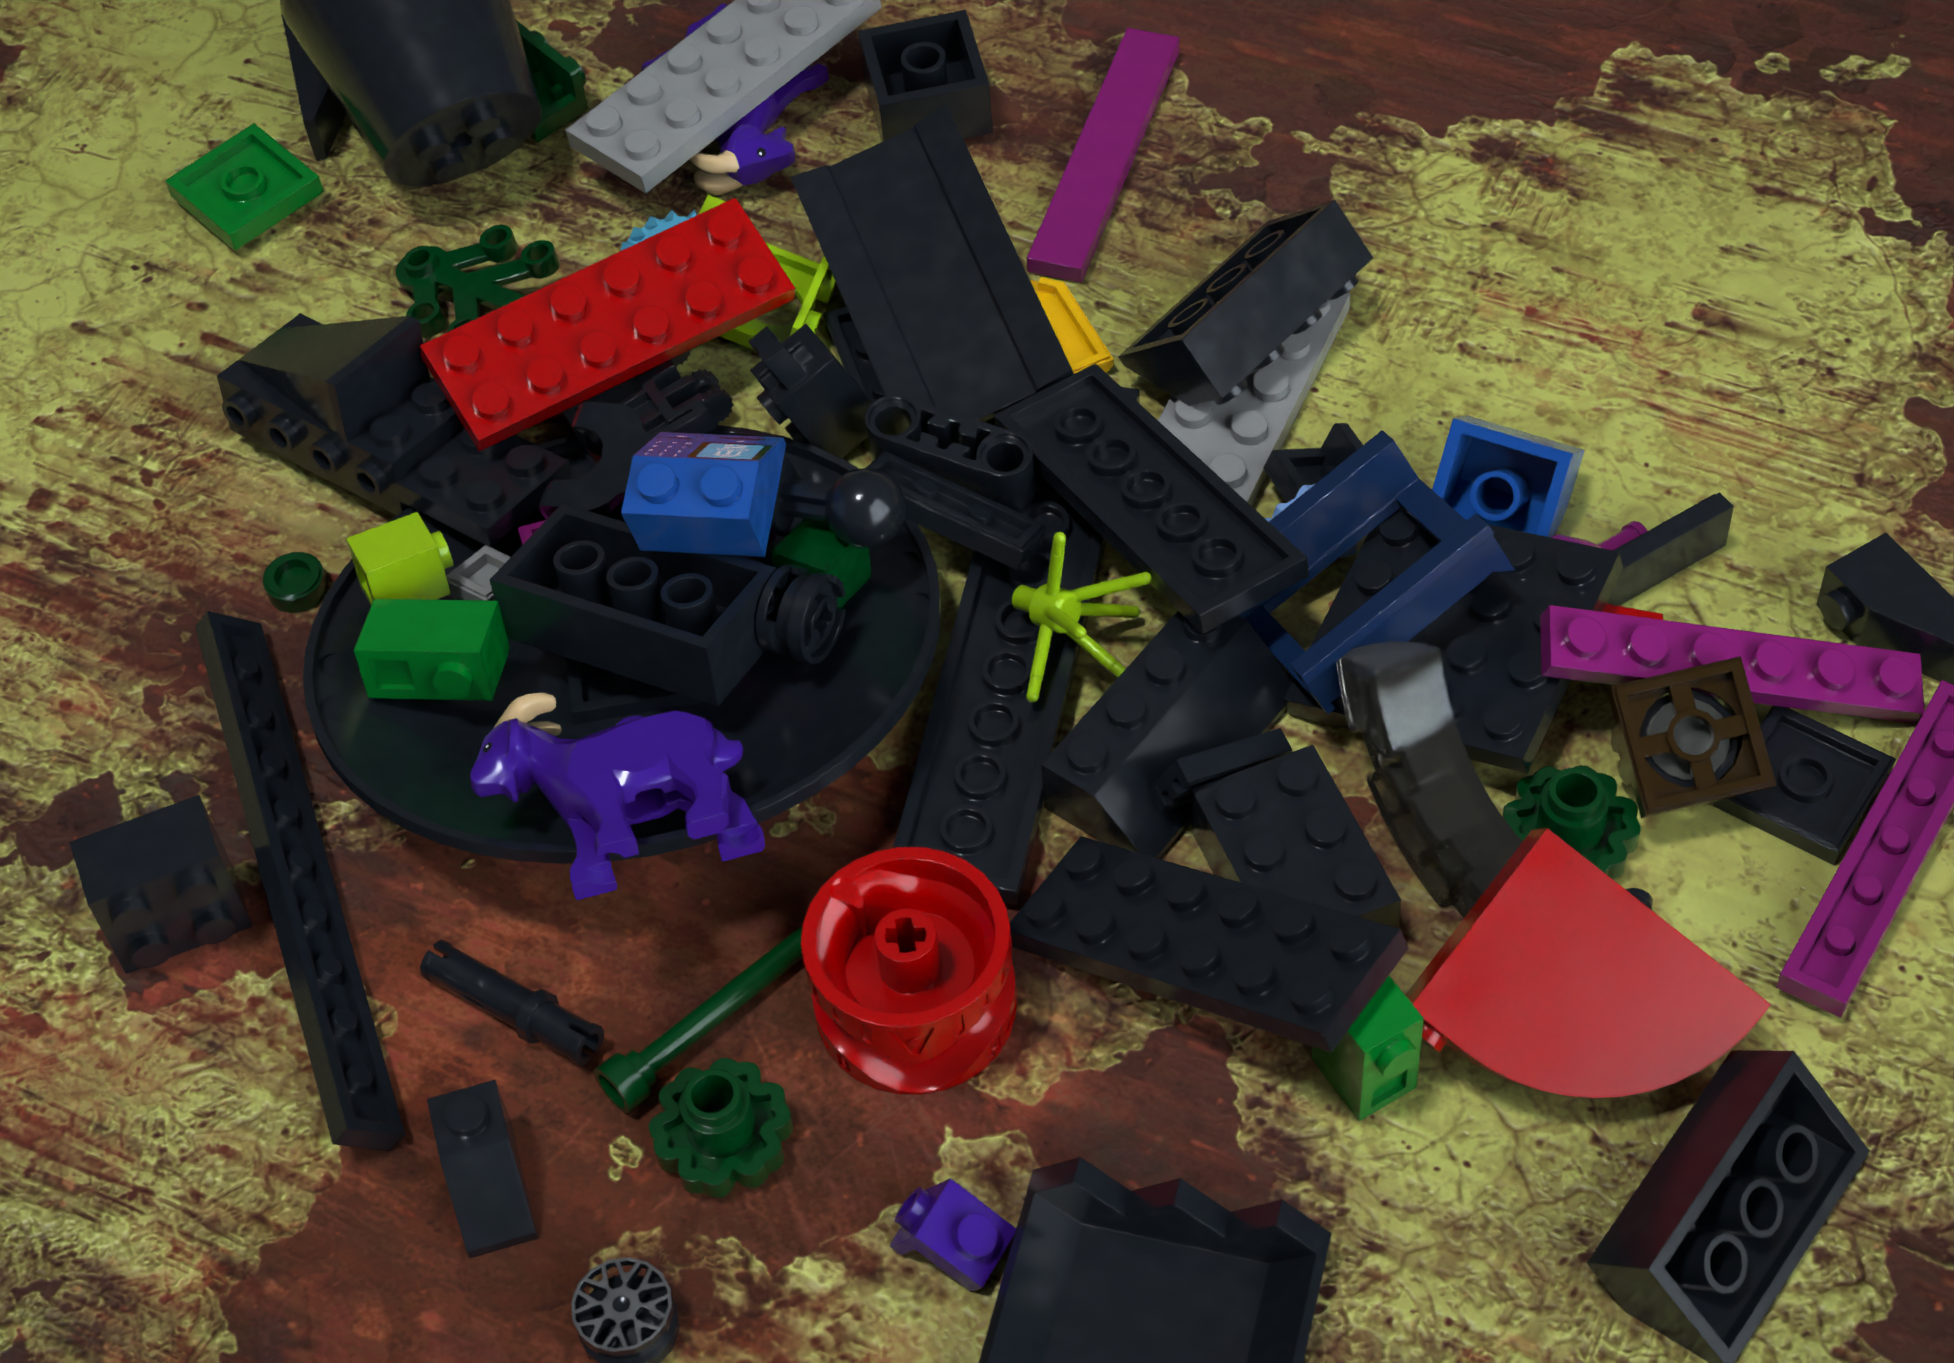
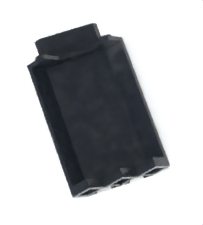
(1153, 1276)

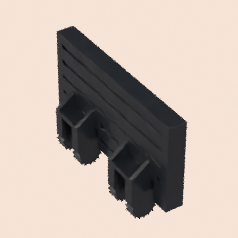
(667, 400)

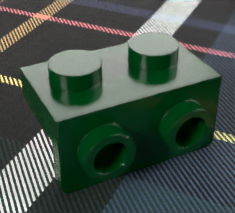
(557, 83)

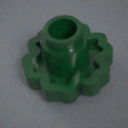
(1581, 811)
(721, 1127)

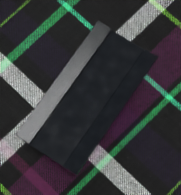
(932, 273)

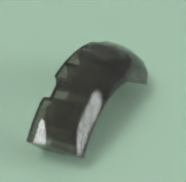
(1423, 771)

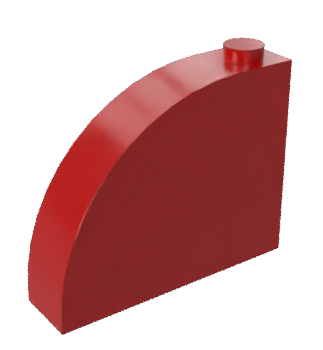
(1577, 984)

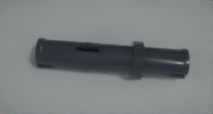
(531, 1012)

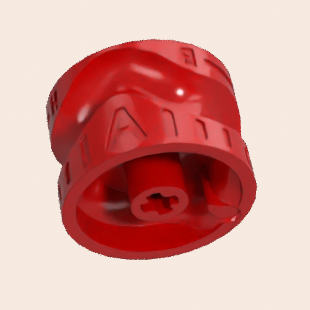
(910, 970)

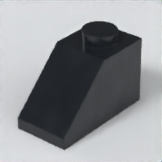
(482, 1168)

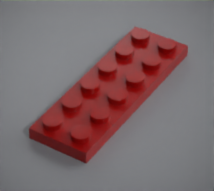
(606, 323)

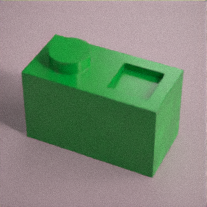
(432, 649)
(1377, 1054)

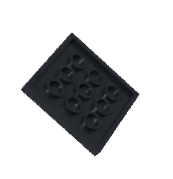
(1486, 637)

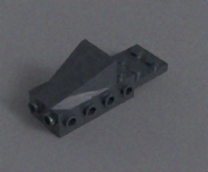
(374, 421)

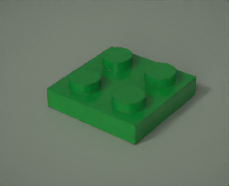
(244, 186)

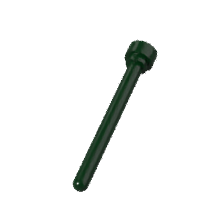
(629, 1076)

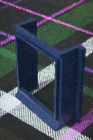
(1340, 514)

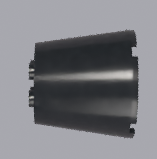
(423, 80)

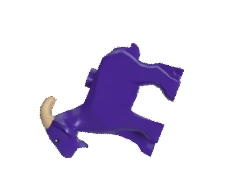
(745, 150)
(619, 780)

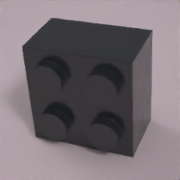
(921, 68)
(160, 884)

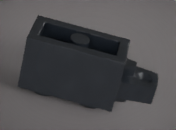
(811, 390)

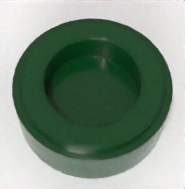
(295, 582)

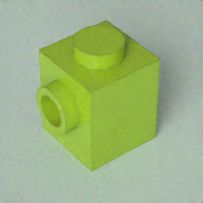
(401, 560)

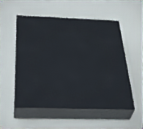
(1820, 785)

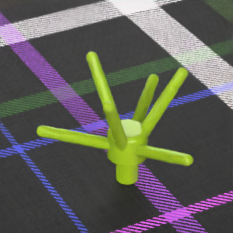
(1060, 610)

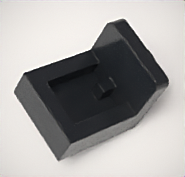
(1298, 467)

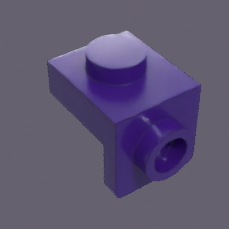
(953, 1232)

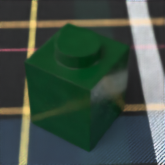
(821, 551)

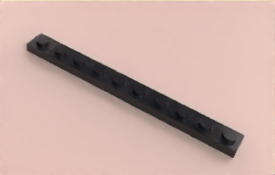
(299, 887)

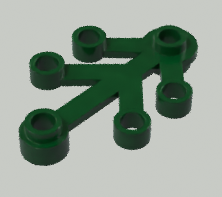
(431, 270)

